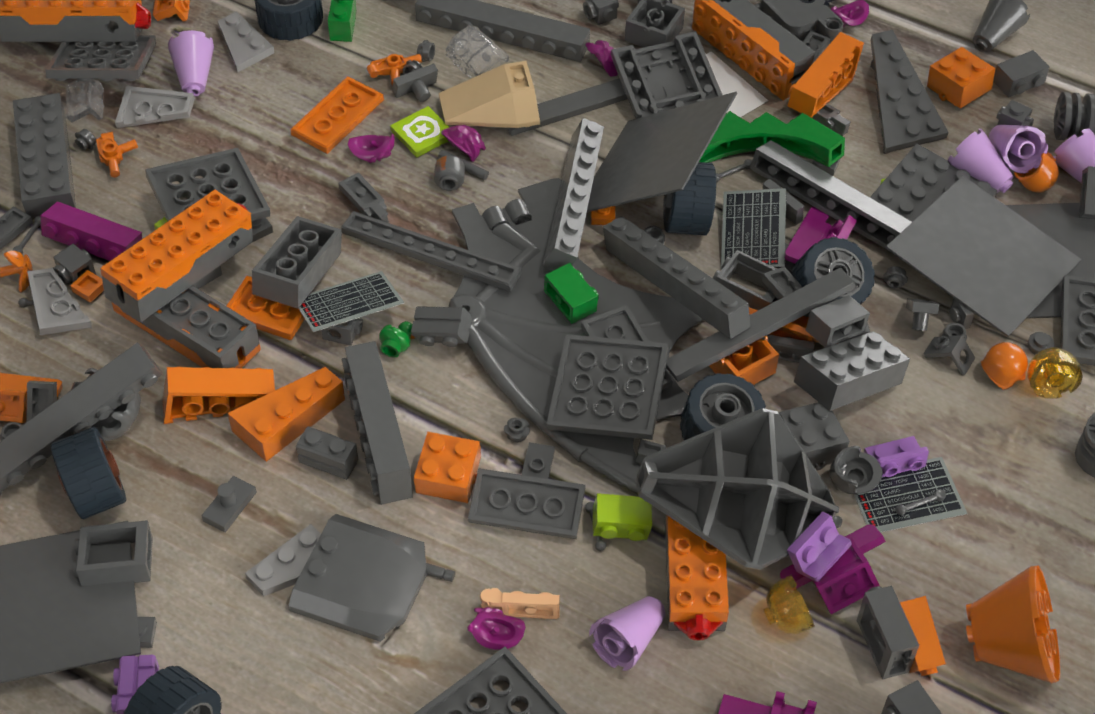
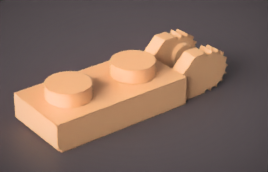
(522, 604)

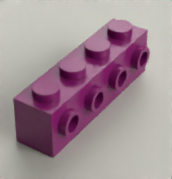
(87, 231)

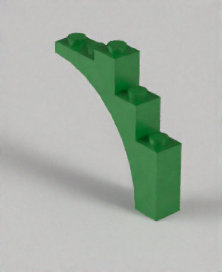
(800, 136)

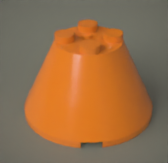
(1014, 627)

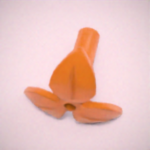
(20, 266)

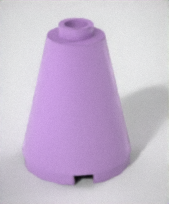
(191, 58)
(1019, 146)
(1077, 154)
(982, 161)
(627, 632)

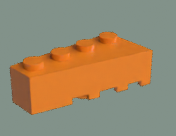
(826, 76)
(212, 390)
(284, 414)

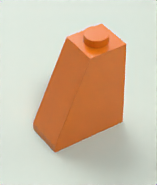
(929, 652)

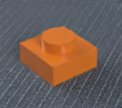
(603, 216)
(88, 286)

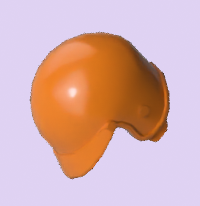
(1042, 177)
(1005, 364)

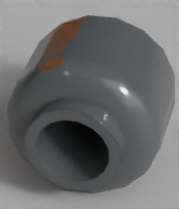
(449, 173)

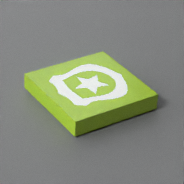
(420, 131)

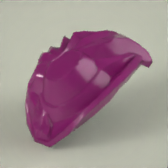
(852, 13)
(602, 51)
(465, 139)
(371, 147)
(495, 629)

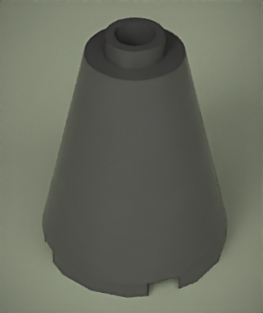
(999, 22)

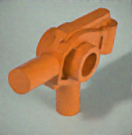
(391, 65)
(111, 153)

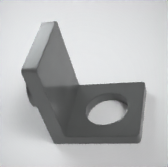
(347, 332)
(951, 346)

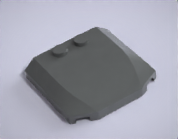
(665, 75)
(360, 578)

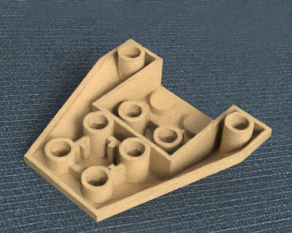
(493, 99)

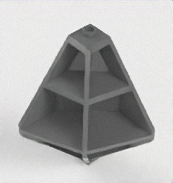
(739, 487)

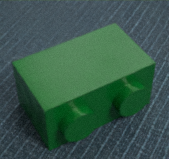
(342, 20)
(571, 293)

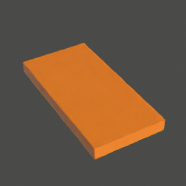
(337, 115)

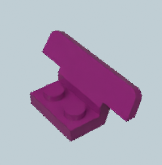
(815, 229)
(849, 576)

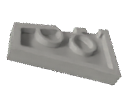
(243, 41)
(152, 105)
(54, 305)
(285, 564)

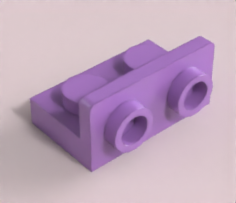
(899, 456)
(818, 548)

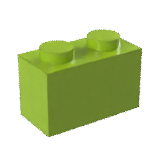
(621, 517)

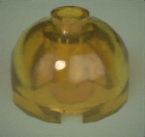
(1054, 372)
(787, 607)

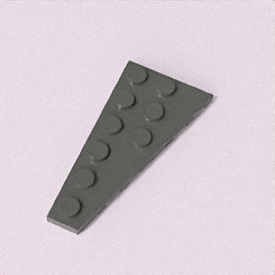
(902, 100)

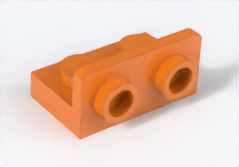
(167, 8)

